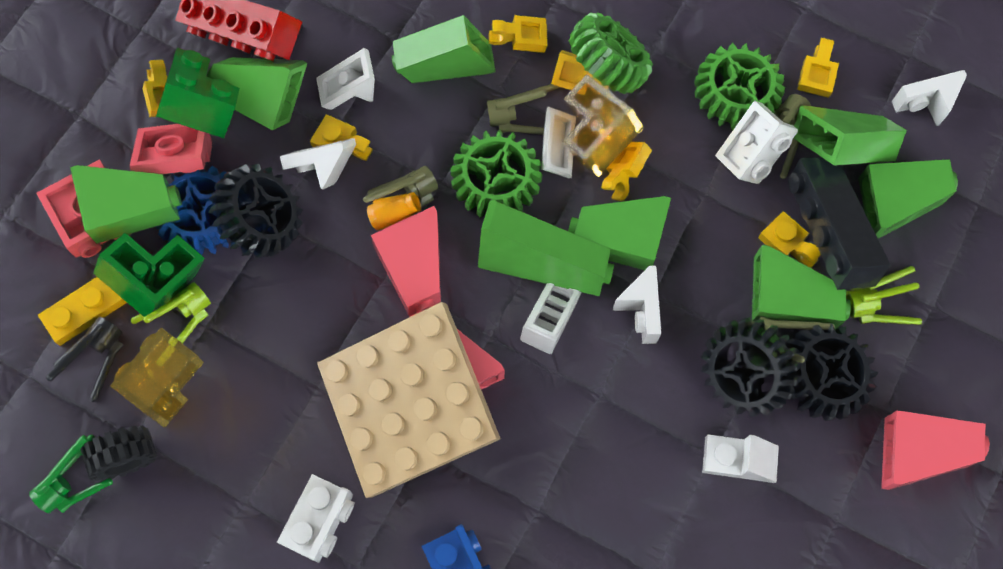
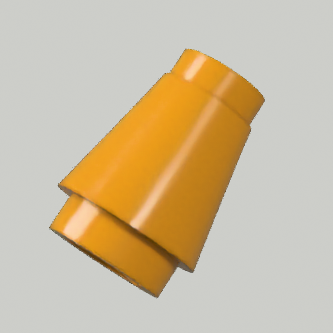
(392, 210)

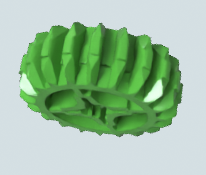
(610, 53)
(742, 73)
(474, 161)

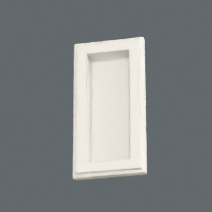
(555, 155)

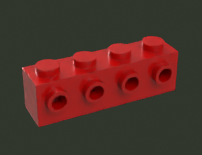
(244, 24)

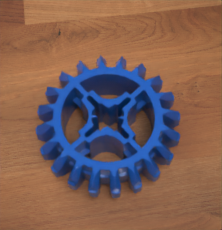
(189, 188)

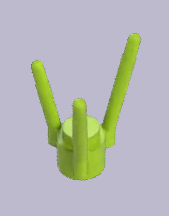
(866, 300)
(189, 302)

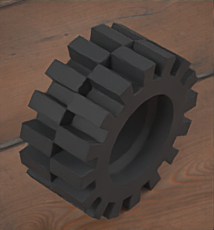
(118, 453)

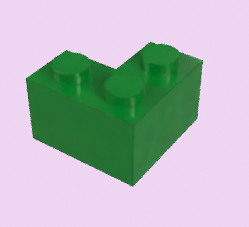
(197, 99)
(146, 279)

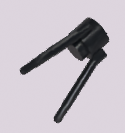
(99, 337)

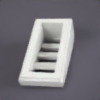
(542, 333)

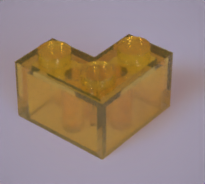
(604, 128)
(157, 376)

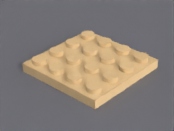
(407, 400)

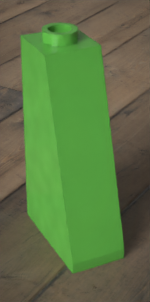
(541, 252)

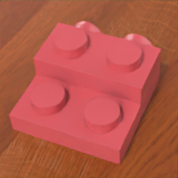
(170, 149)
(64, 211)

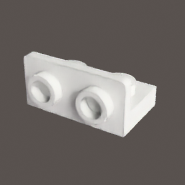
(756, 144)
(316, 519)

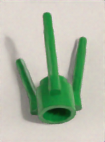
(54, 489)

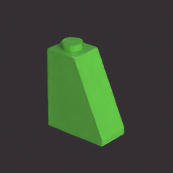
(443, 52)
(266, 87)
(848, 136)
(904, 191)
(123, 201)
(626, 227)
(794, 291)

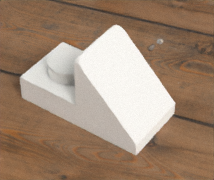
(346, 80)
(935, 93)
(326, 159)
(643, 296)
(741, 458)

